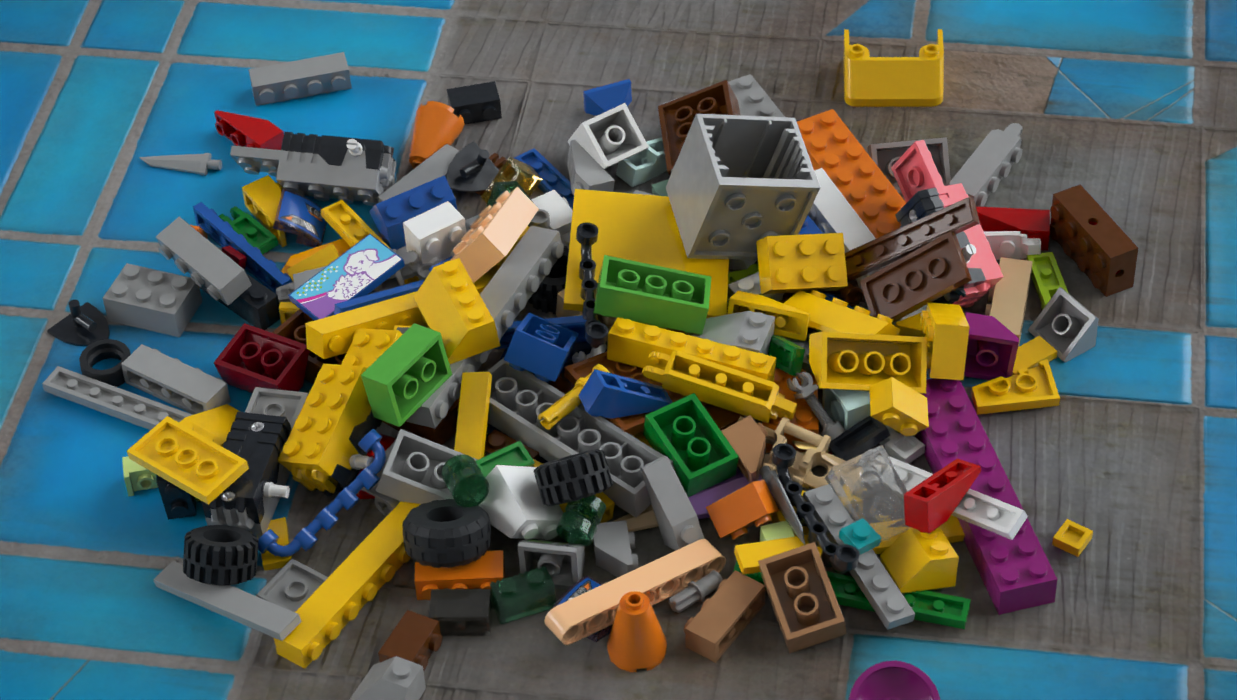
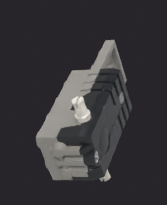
(324, 166)
(259, 439)

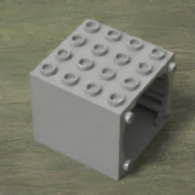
(739, 184)

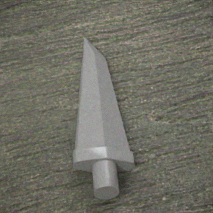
(188, 163)

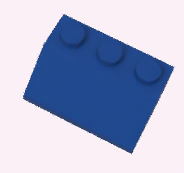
(394, 211)

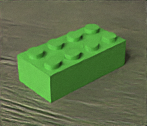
(653, 295)

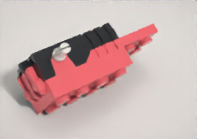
(926, 194)

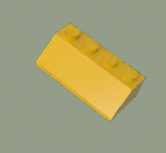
(456, 311)
(837, 317)
(863, 360)

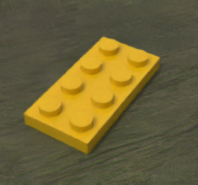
(188, 460)

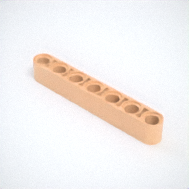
(657, 580)

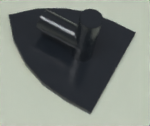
(471, 170)
(82, 326)

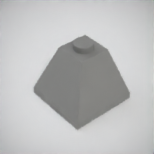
(392, 681)

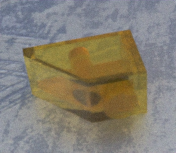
(515, 171)

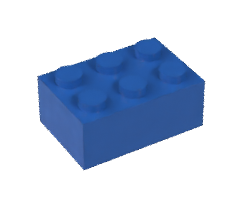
(540, 347)

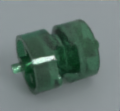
(465, 480)
(580, 520)

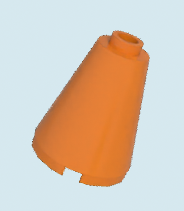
(433, 128)
(636, 635)

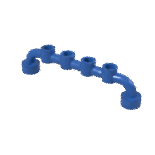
(327, 517)

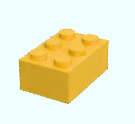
(801, 263)
(946, 340)

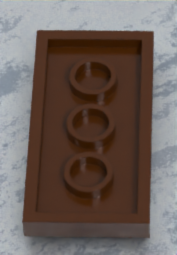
(916, 278)

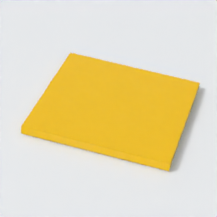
(641, 231)

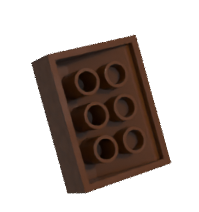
(679, 114)

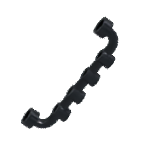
(595, 331)
(841, 557)

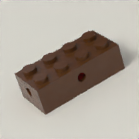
(1093, 240)

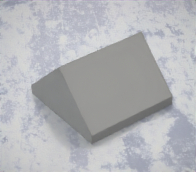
(1066, 326)

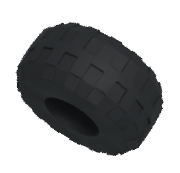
(446, 533)

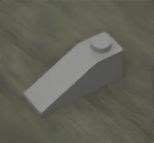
(585, 171)
(671, 505)

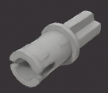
(695, 592)

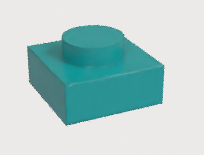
(860, 536)

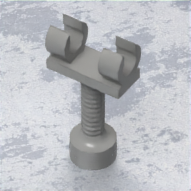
(806, 391)

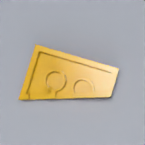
(1018, 392)

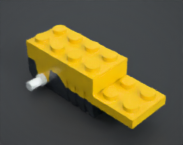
(335, 418)

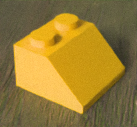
(921, 561)

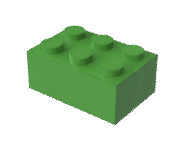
(406, 374)

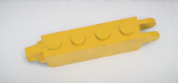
(719, 386)

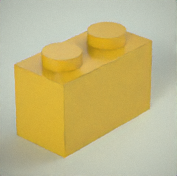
(899, 407)

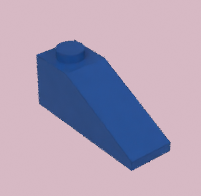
(620, 396)

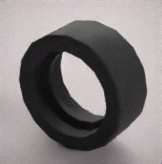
(104, 350)

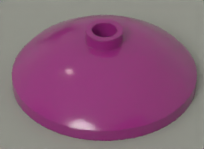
(894, 682)

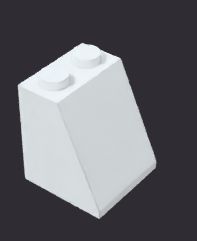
(610, 136)
(516, 504)

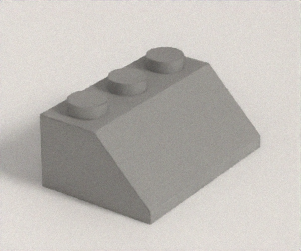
(887, 154)

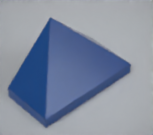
(607, 97)

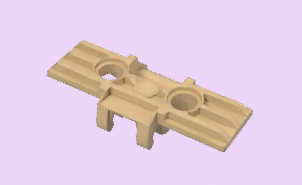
(803, 464)

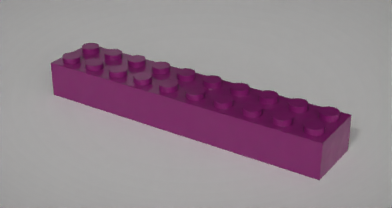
(1011, 570)

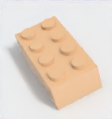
(494, 233)

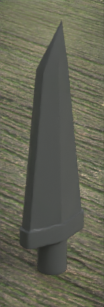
(782, 500)

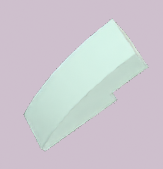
(643, 165)

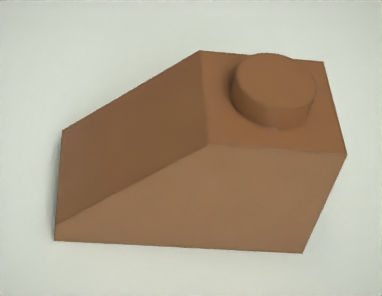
(750, 445)

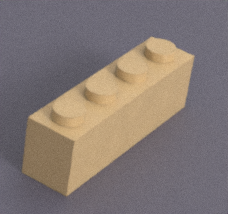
(1011, 294)

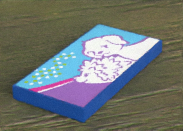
(347, 278)

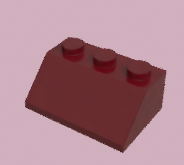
(262, 361)

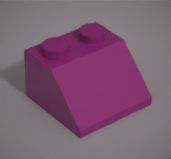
(989, 348)

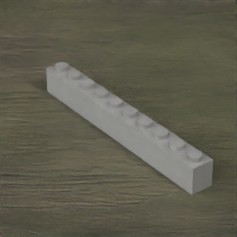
(504, 299)

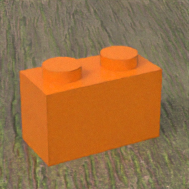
(743, 509)

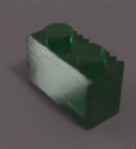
(523, 595)

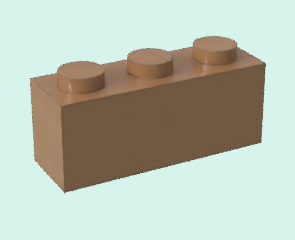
(724, 616)

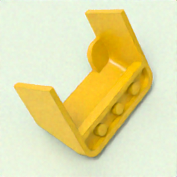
(893, 79)

